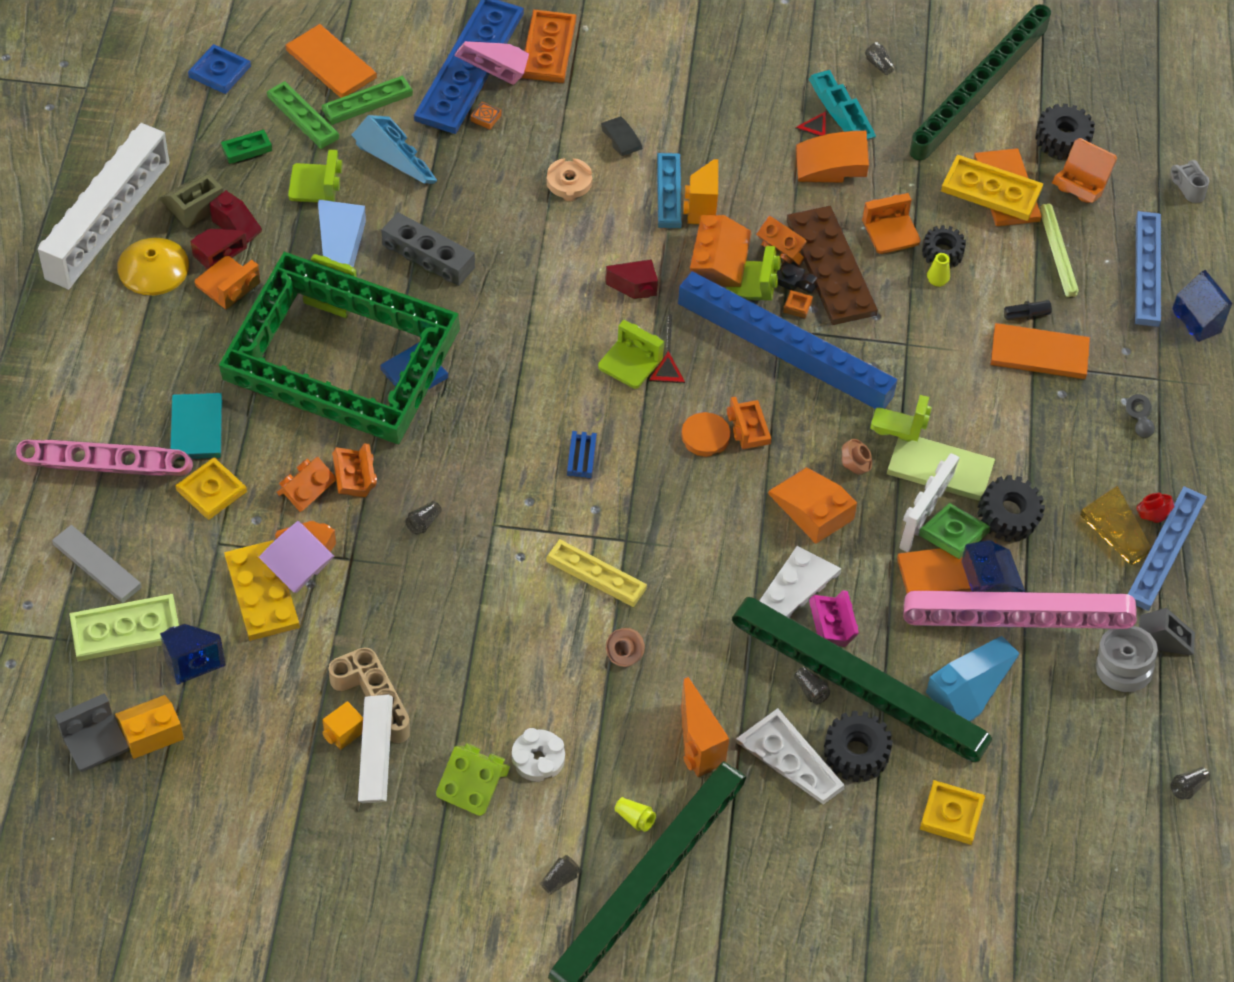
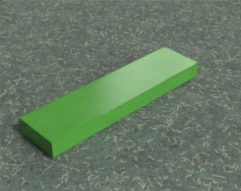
(367, 100)
(303, 115)

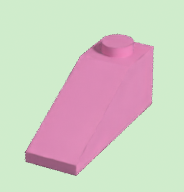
(495, 58)

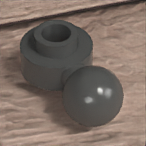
(1144, 426)

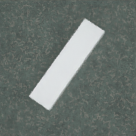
(375, 749)

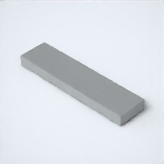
(97, 564)

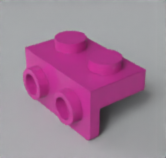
(834, 618)

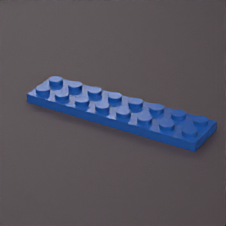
(460, 81)

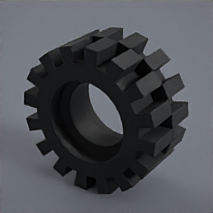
(945, 237)

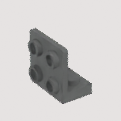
(91, 733)

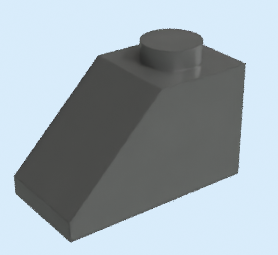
(1168, 632)

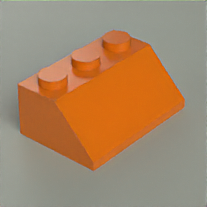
(721, 250)

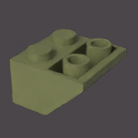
(192, 199)

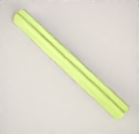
(1059, 251)

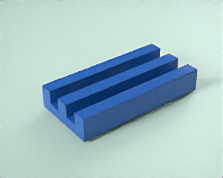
(583, 438)

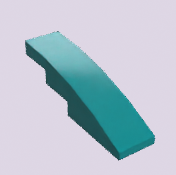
(841, 107)

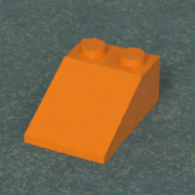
(815, 503)
(702, 734)

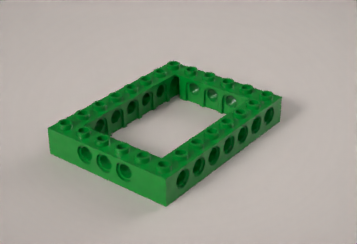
(295, 275)

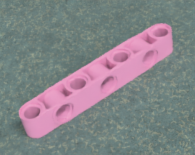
(104, 457)

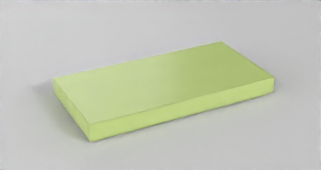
(920, 459)
(122, 627)

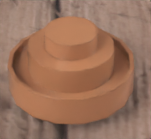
(856, 457)
(625, 647)

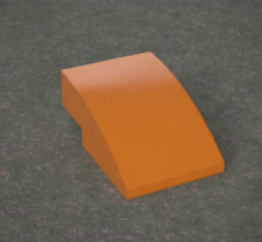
(833, 157)

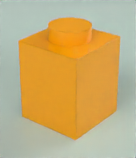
(343, 725)

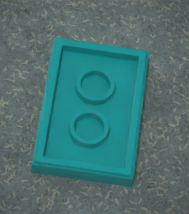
(197, 425)

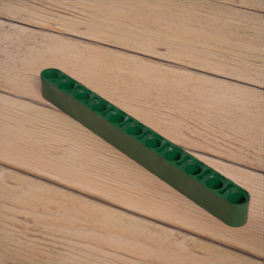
(979, 82)
(862, 679)
(648, 876)

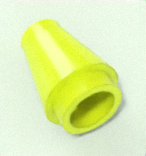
(939, 271)
(636, 814)

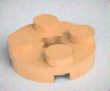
(569, 188)

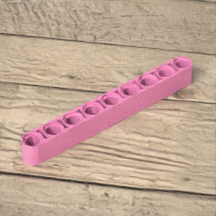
(1020, 609)

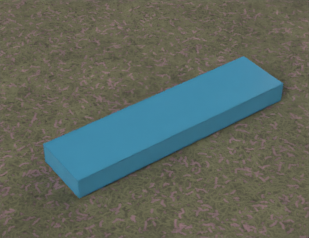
(669, 190)

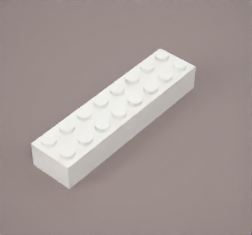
(103, 206)

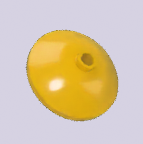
(153, 266)

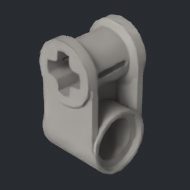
(1191, 181)

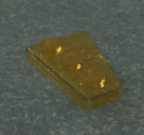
(1117, 525)

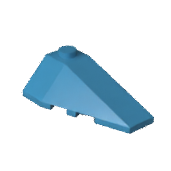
(387, 142)
(973, 678)

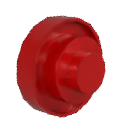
(1155, 507)

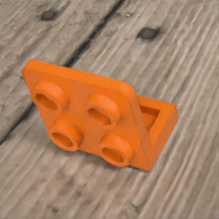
(1086, 171)
(890, 224)
(228, 281)

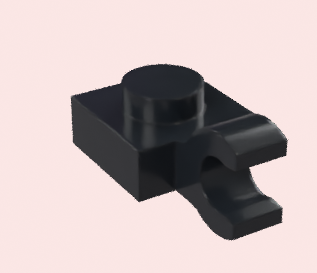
(792, 277)

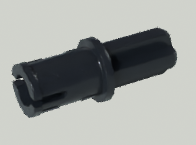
(1028, 310)

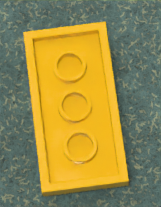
(992, 187)
(260, 593)

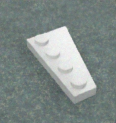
(926, 501)
(798, 581)
(787, 752)

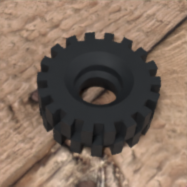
(1057, 141)
(1001, 520)
(864, 731)

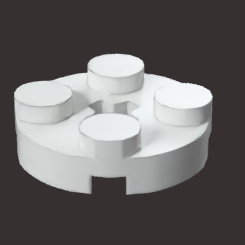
(533, 741)

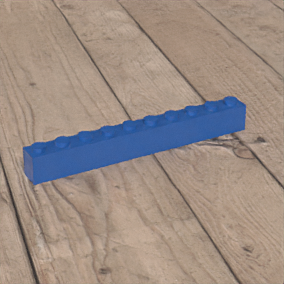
(787, 341)

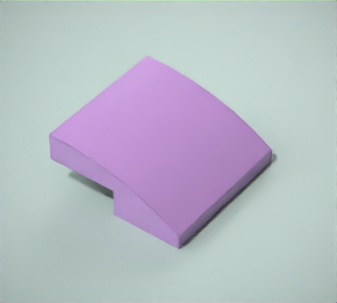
(296, 556)

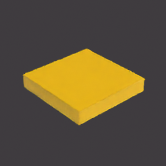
(211, 488)
(952, 812)

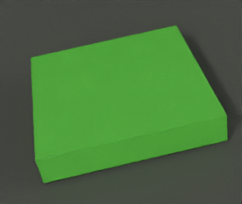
(953, 530)

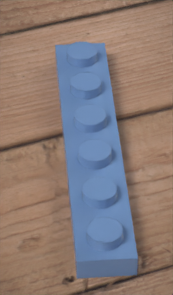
(1148, 269)
(1166, 548)

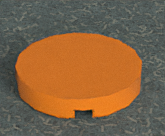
(705, 434)

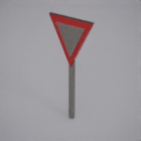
(816, 125)
(667, 369)

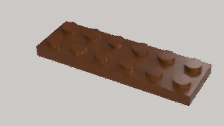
(832, 262)

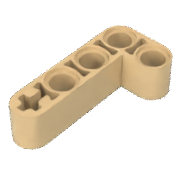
(366, 676)

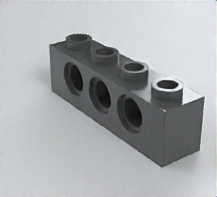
(428, 249)

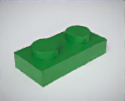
(246, 146)

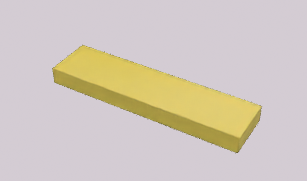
(596, 573)

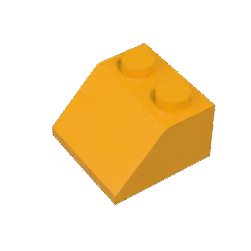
(702, 193)
(150, 726)

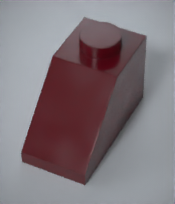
(232, 214)
(216, 244)
(633, 278)

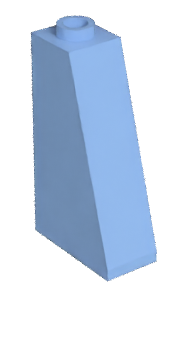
(341, 230)

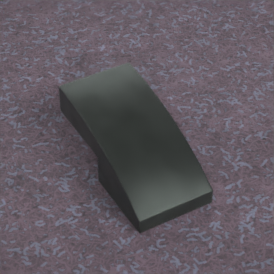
(622, 135)

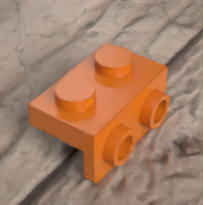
(784, 239)
(749, 423)
(354, 471)
(307, 484)

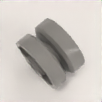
(1126, 658)

